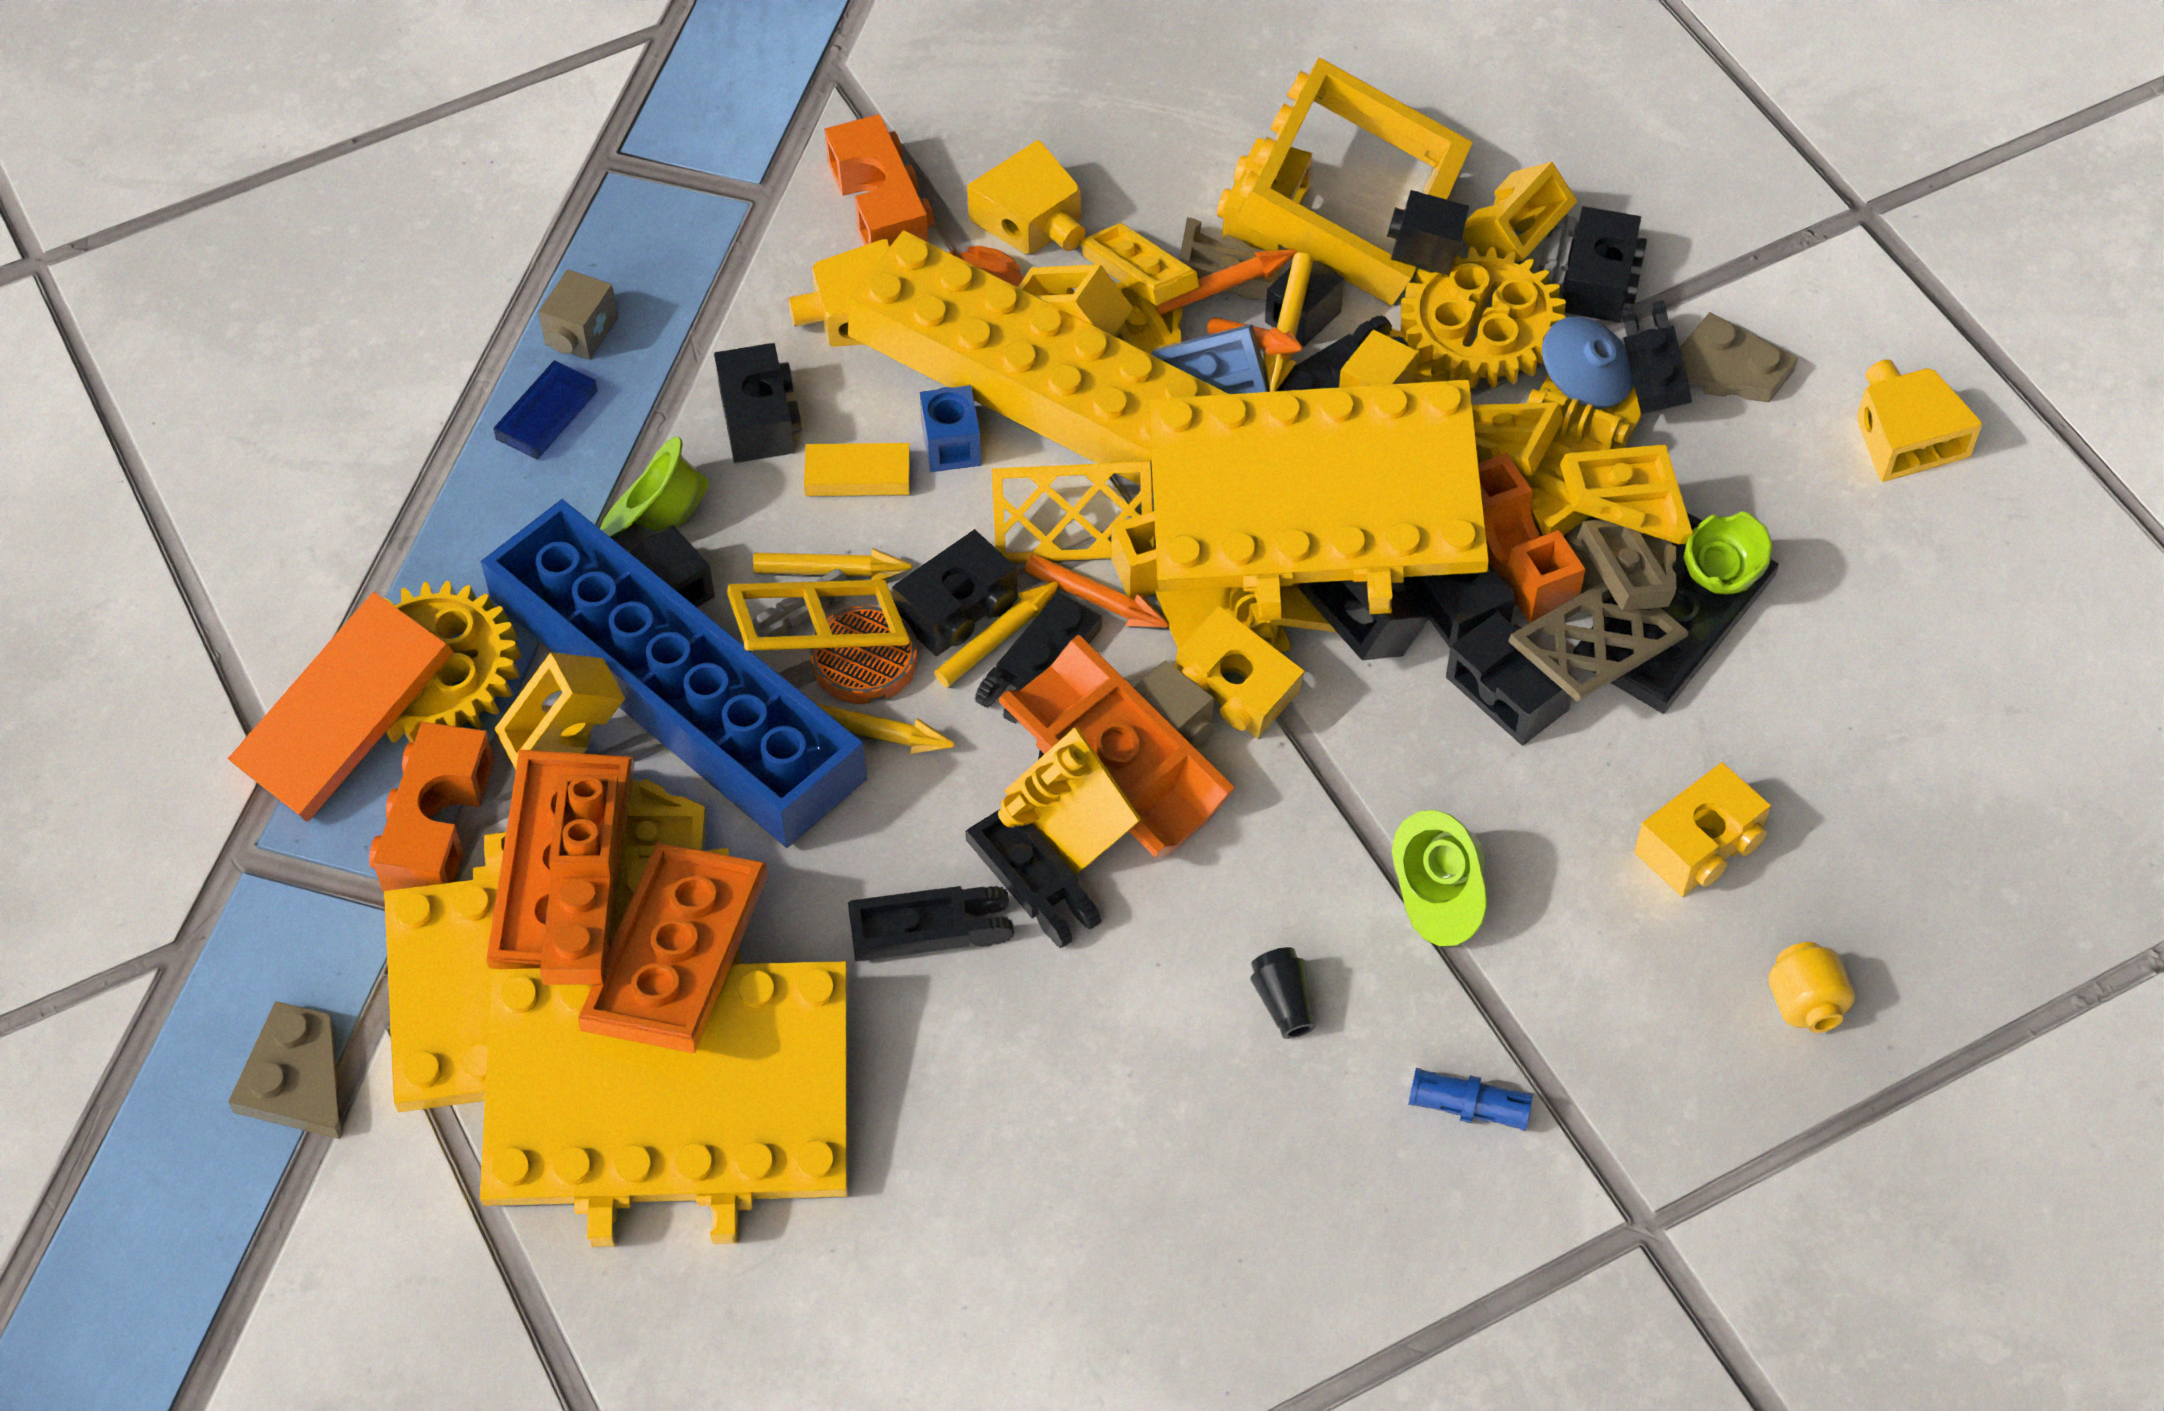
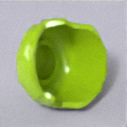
(1728, 552)

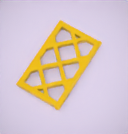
(1043, 478)

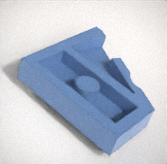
(1222, 359)

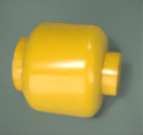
(1811, 987)

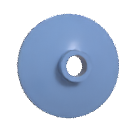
(1587, 362)

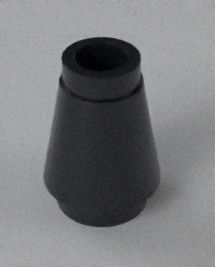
(1284, 989)

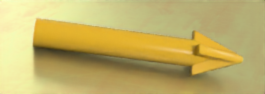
(1276, 367)
(877, 565)
(1028, 607)
(918, 736)

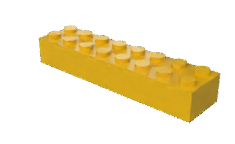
(1015, 352)

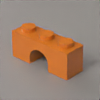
(869, 159)
(1538, 567)
(439, 771)

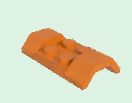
(1147, 757)

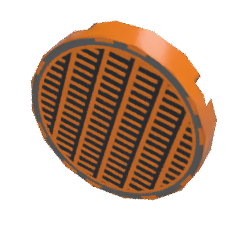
(864, 672)

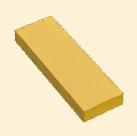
(1139, 264)

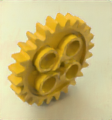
(1444, 309)
(480, 655)

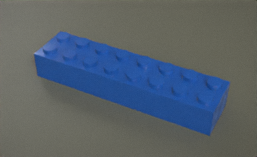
(678, 672)

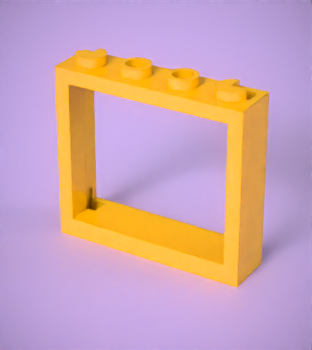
(1312, 234)

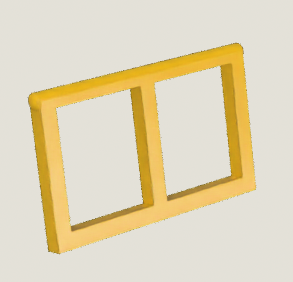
(811, 592)

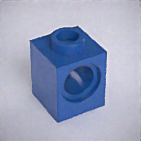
(950, 428)

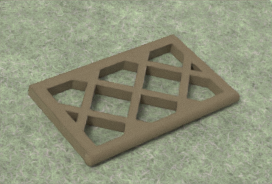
(1555, 662)

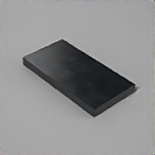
(1708, 622)

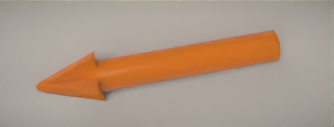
(1263, 265)
(1271, 341)
(1136, 611)

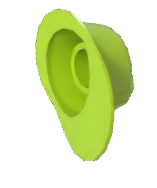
(661, 495)
(1440, 877)

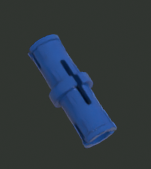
(1470, 1099)

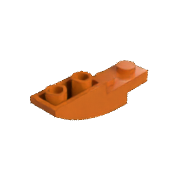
(581, 880)

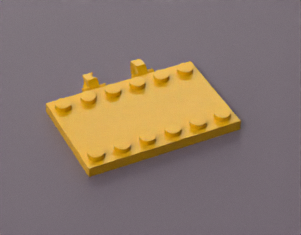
(1316, 489)
(443, 981)
(650, 1123)

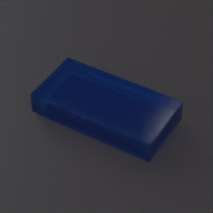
(545, 409)

